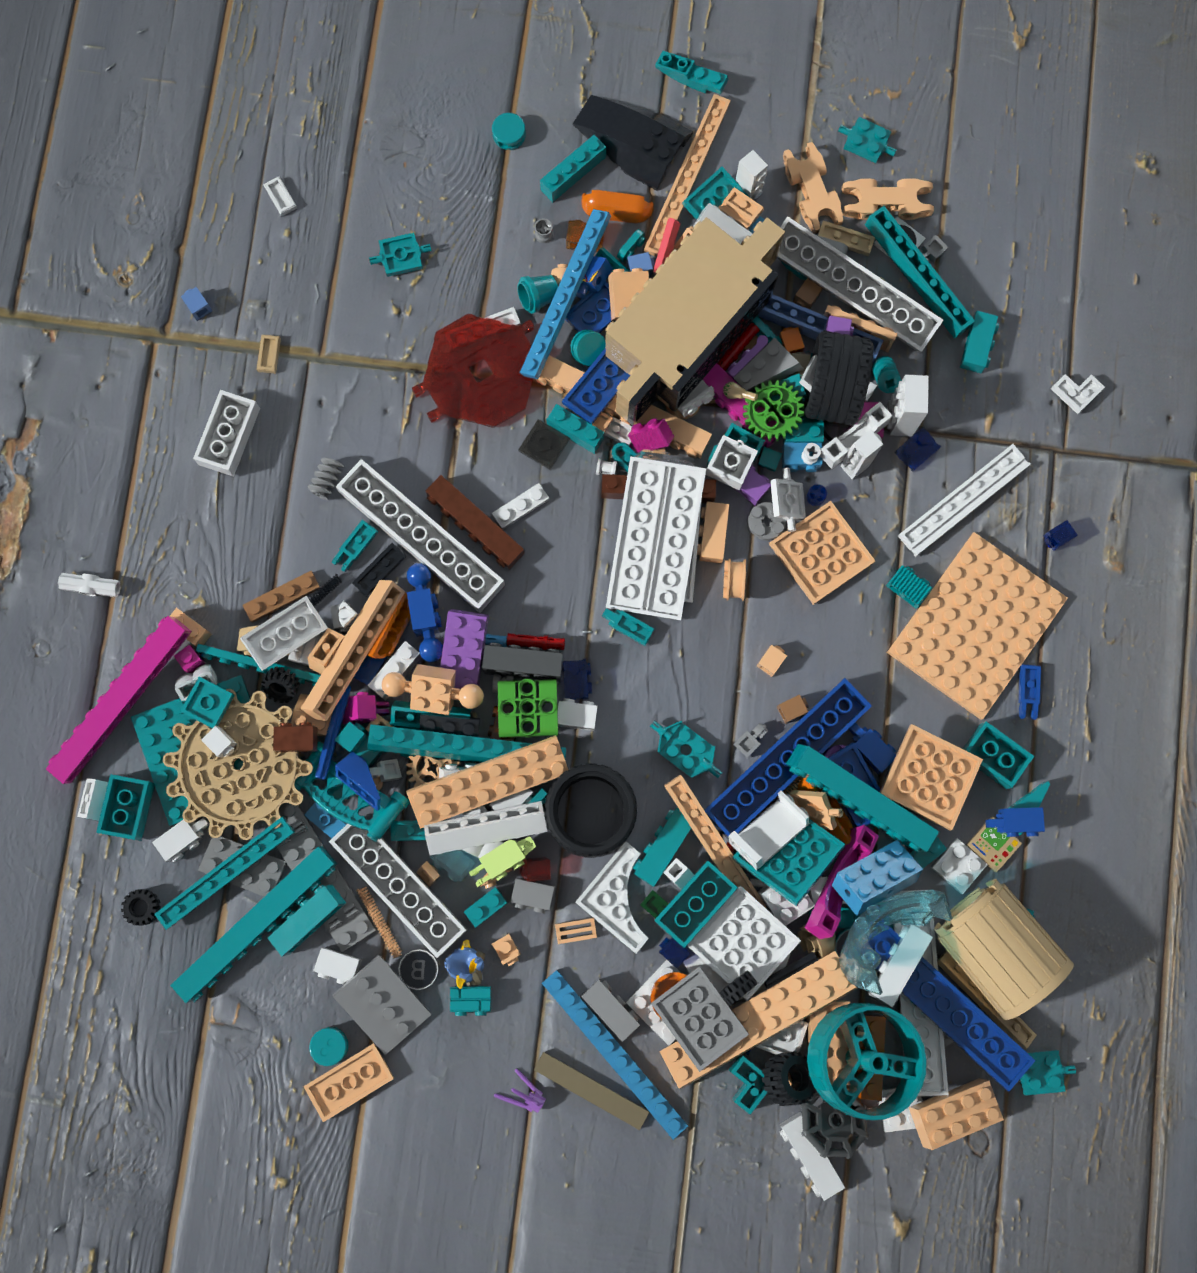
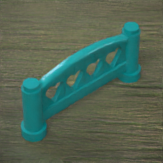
(382, 819)

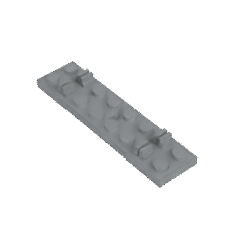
(350, 922)

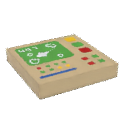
(993, 846)

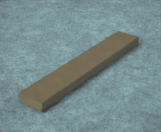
(591, 1090)

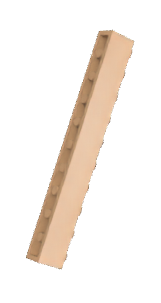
(686, 436)

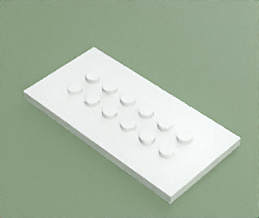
(655, 538)

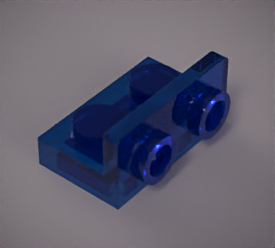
(576, 679)

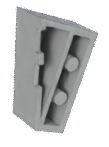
(770, 364)

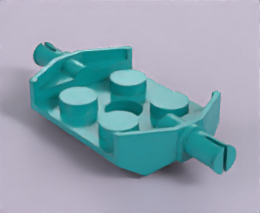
(701, 755)

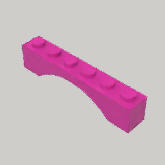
(827, 910)

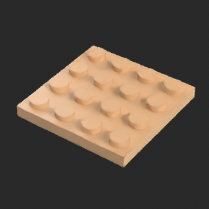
(822, 552)
(931, 777)

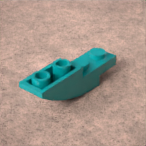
(691, 75)

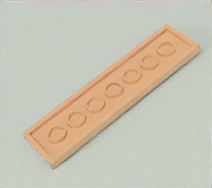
(487, 781)

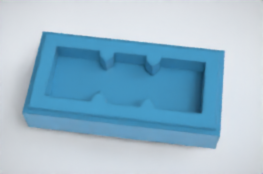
(324, 820)

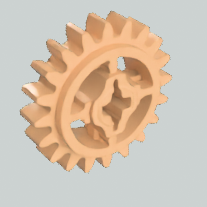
(418, 776)

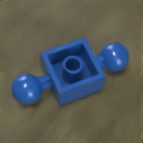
(423, 612)

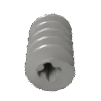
(324, 477)

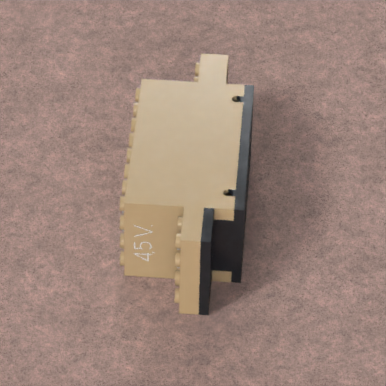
(691, 314)

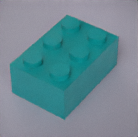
(1001, 756)
(125, 807)

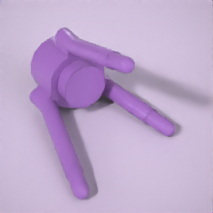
(533, 1101)

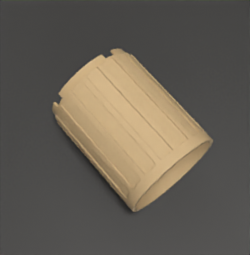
(1003, 950)

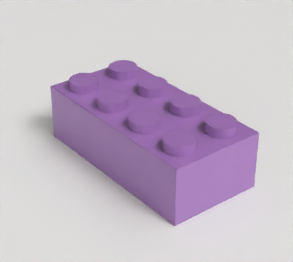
(464, 645)

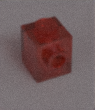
(536, 869)

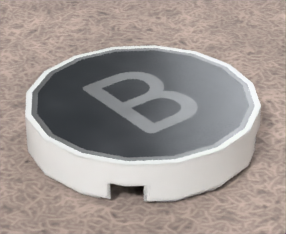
(418, 969)

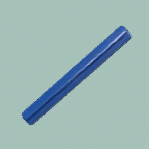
(332, 733)

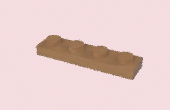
(281, 596)

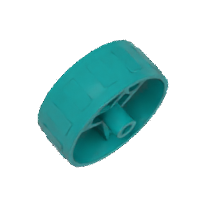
(909, 1068)

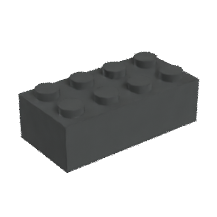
(522, 662)

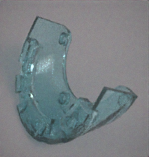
(909, 908)

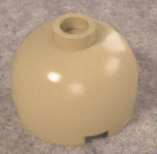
(811, 943)

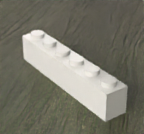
(485, 828)

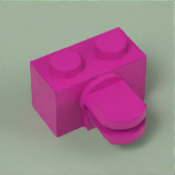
(362, 709)

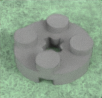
(760, 529)

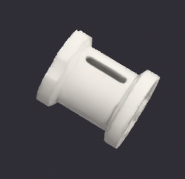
(816, 453)
(606, 467)

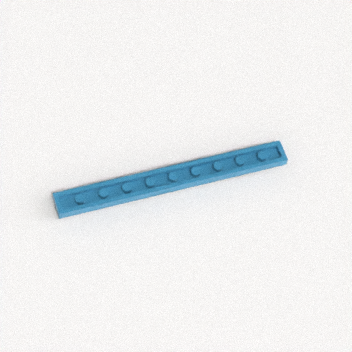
(565, 294)
(615, 1054)

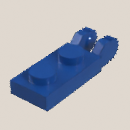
(1029, 690)

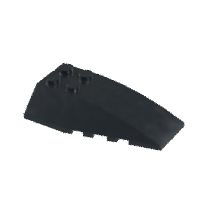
(633, 137)

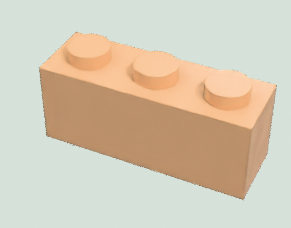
(713, 532)

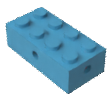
(877, 877)

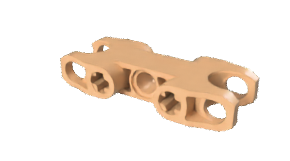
(899, 198)
(817, 200)

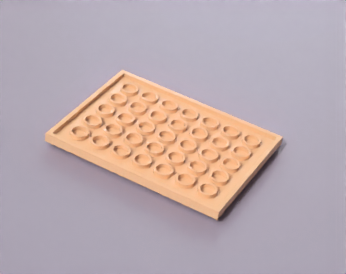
(977, 625)

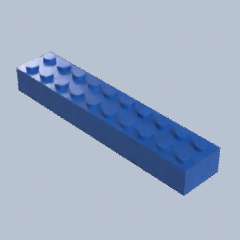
(770, 774)

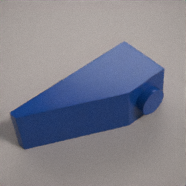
(356, 775)

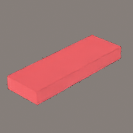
(667, 242)

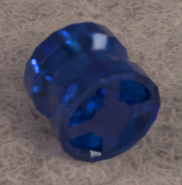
(818, 491)

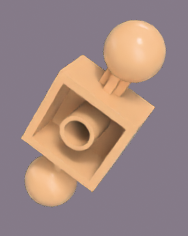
(432, 689)

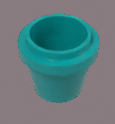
(536, 292)

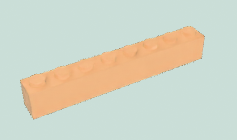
(353, 650)

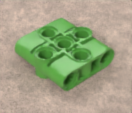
(508, 721)

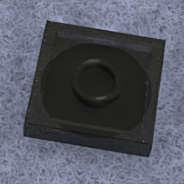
(544, 444)

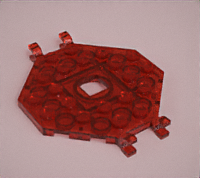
(454, 386)

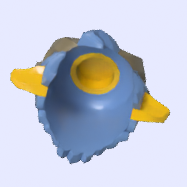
(466, 965)

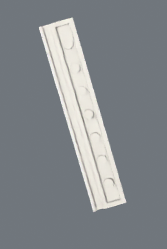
(964, 500)

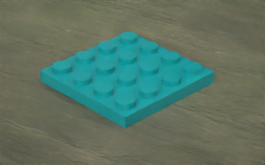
(798, 863)

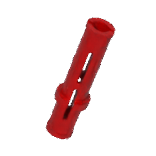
(732, 353)
(536, 641)

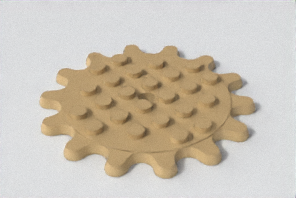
(229, 794)

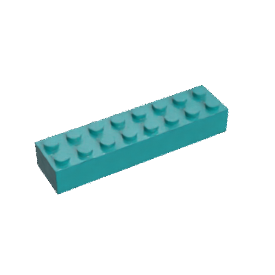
(863, 798)

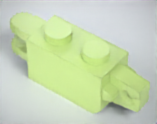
(503, 858)

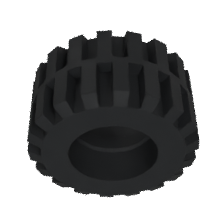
(777, 1080)

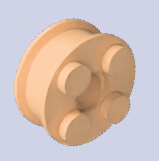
(734, 579)

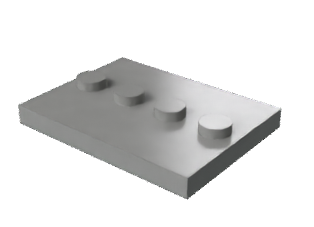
(382, 1004)
(699, 1019)

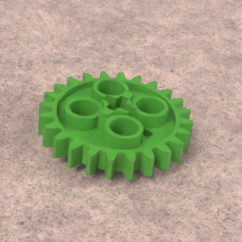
(787, 401)

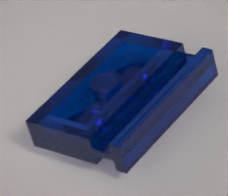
(917, 449)

